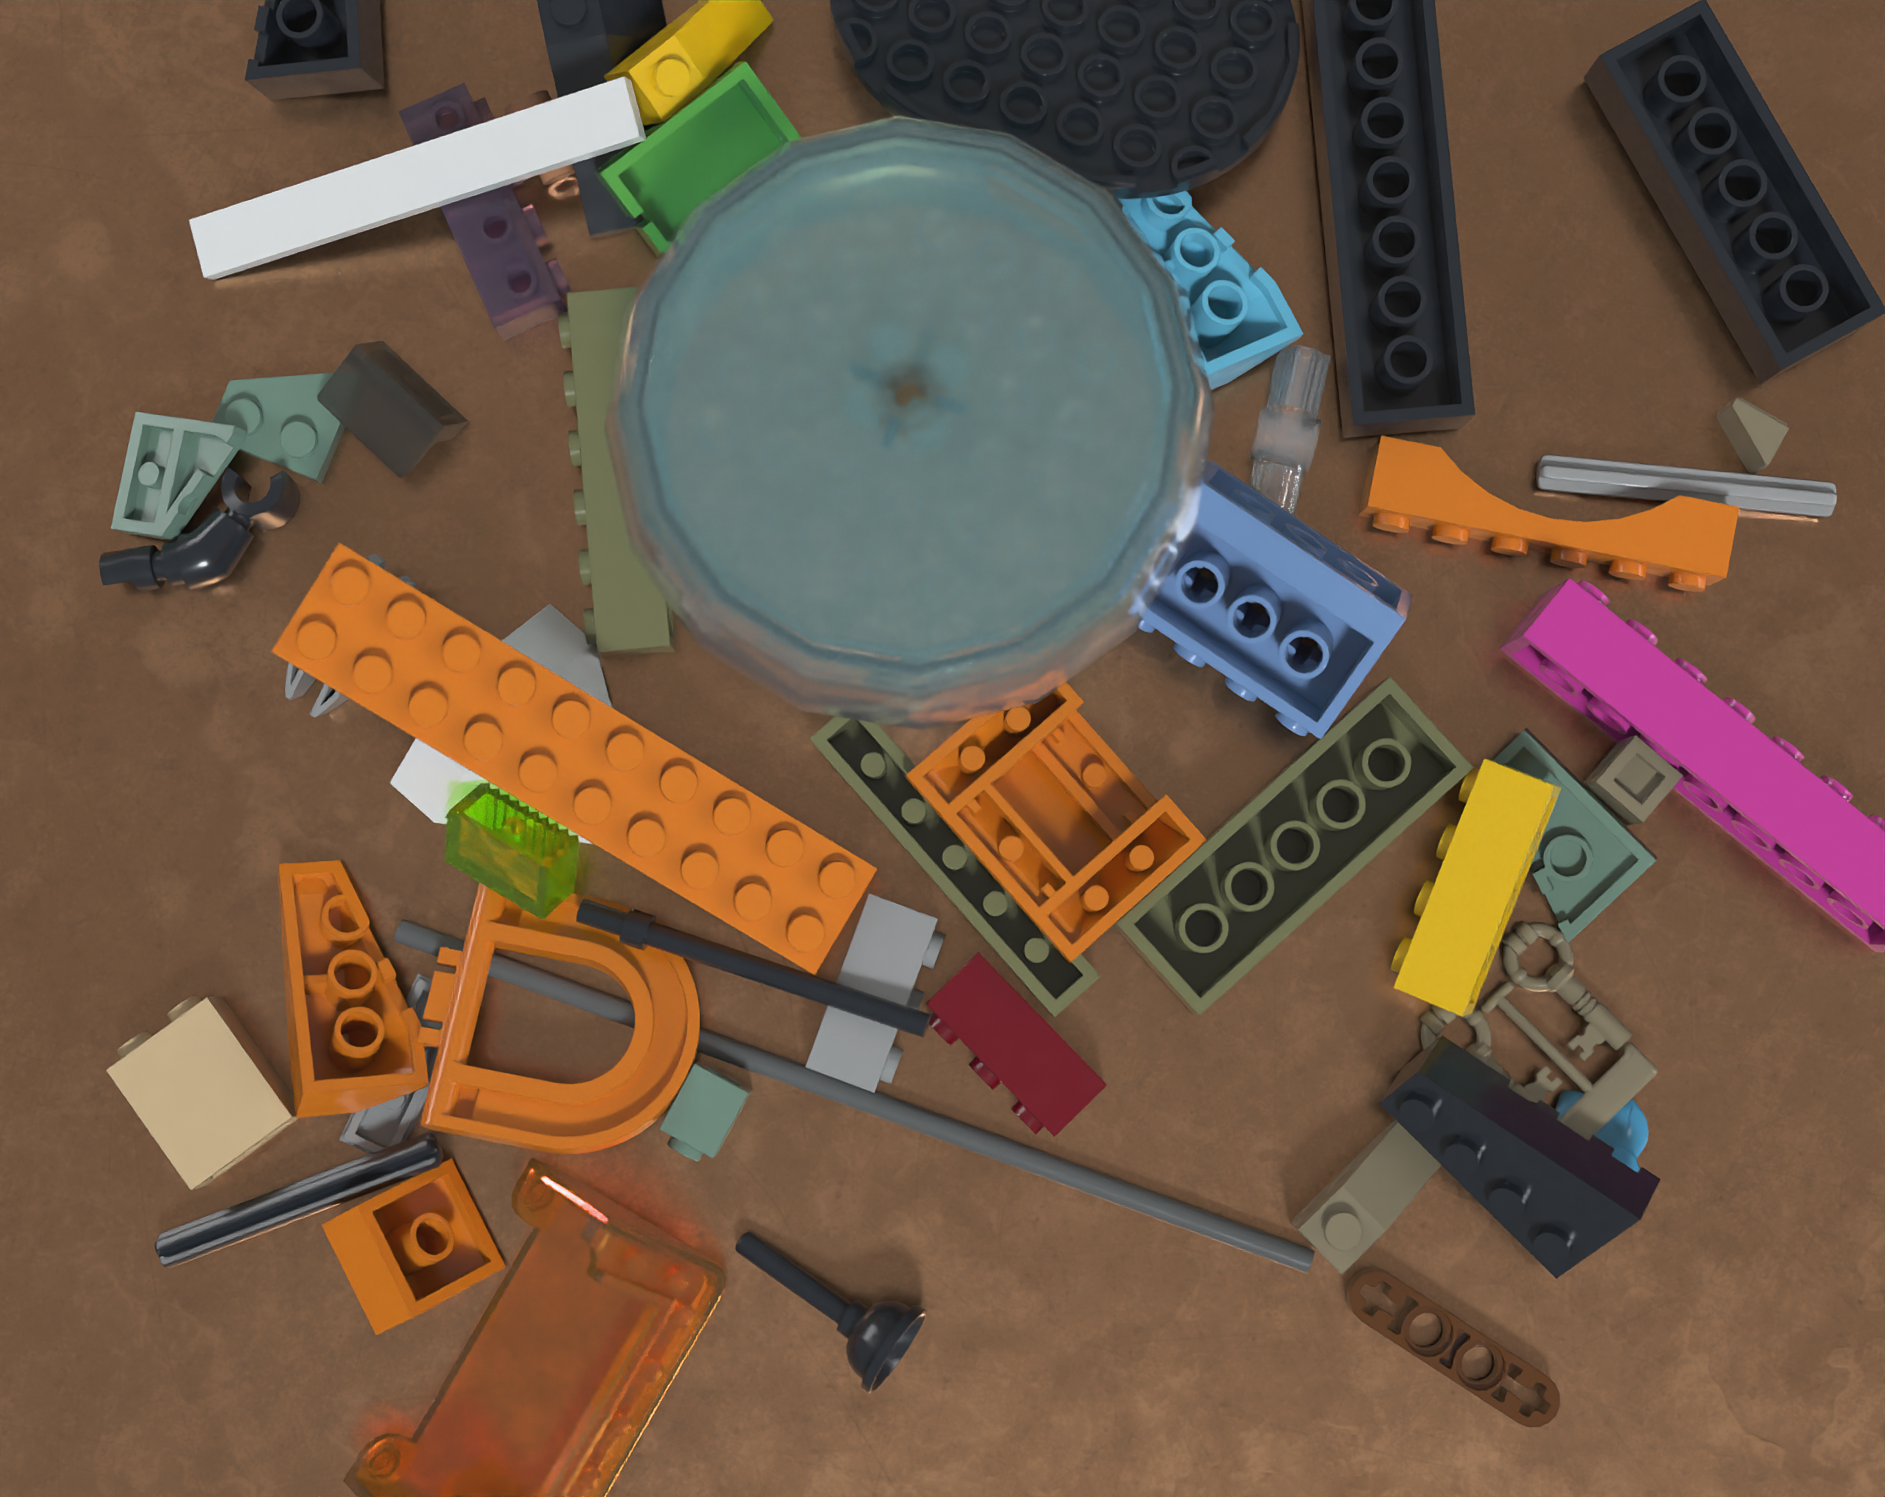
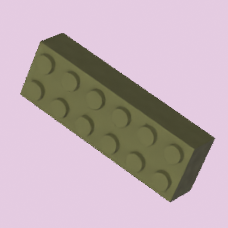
(1293, 846)

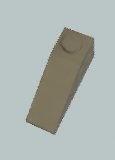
(1366, 1197)

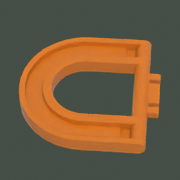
(542, 1112)

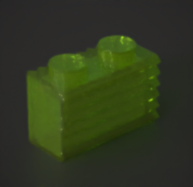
(511, 850)

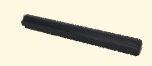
(299, 1200)

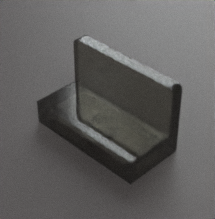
(389, 406)

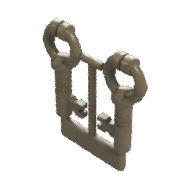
(1612, 1090)

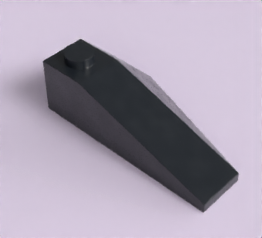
(583, 45)

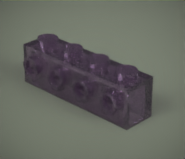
(493, 228)

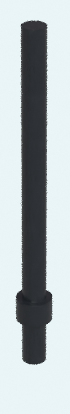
(641, 930)

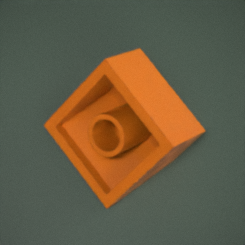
(413, 1246)

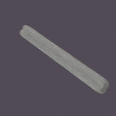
(1667, 482)

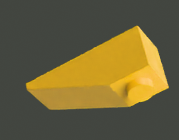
(690, 54)

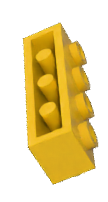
(1475, 887)

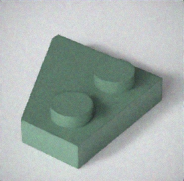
(284, 422)
(170, 472)

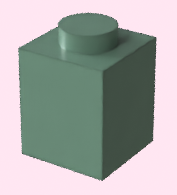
(704, 1112)

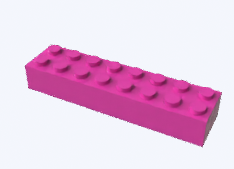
(1727, 765)

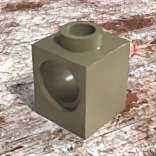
(1632, 780)

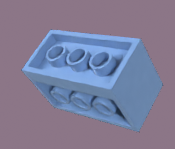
(1307, 592)

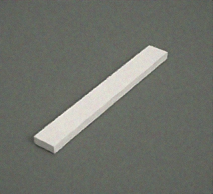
(419, 178)

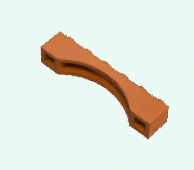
(1426, 490)

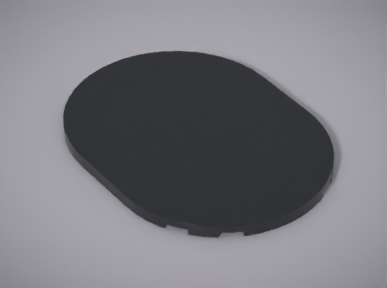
(1112, 88)

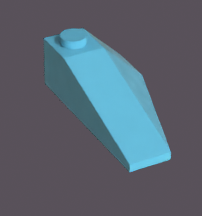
(1233, 306)

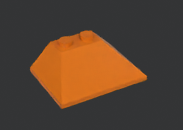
(1055, 817)

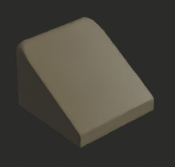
(1752, 433)

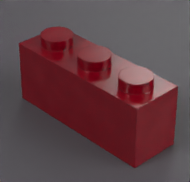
(1013, 1046)

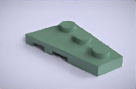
(1585, 849)

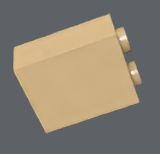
(203, 1089)

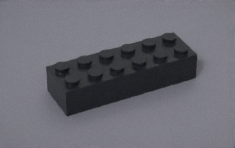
(1733, 191)

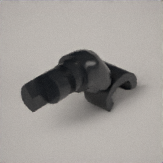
(213, 547)

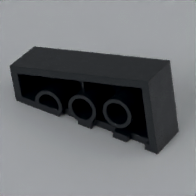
(316, 48)
(1516, 1158)

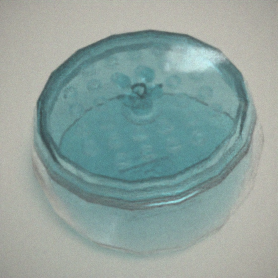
(933, 546)

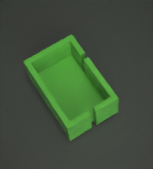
(695, 152)

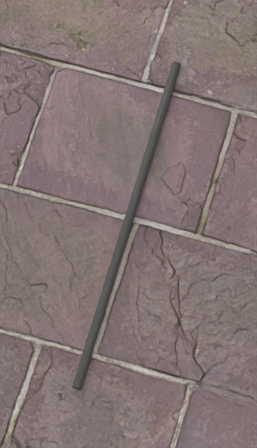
(889, 1108)

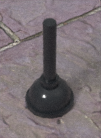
(875, 1334)

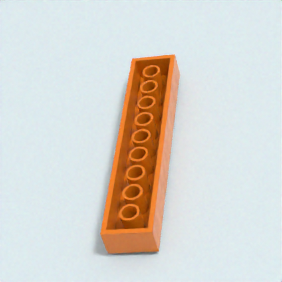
(573, 758)

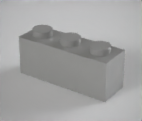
(884, 962)

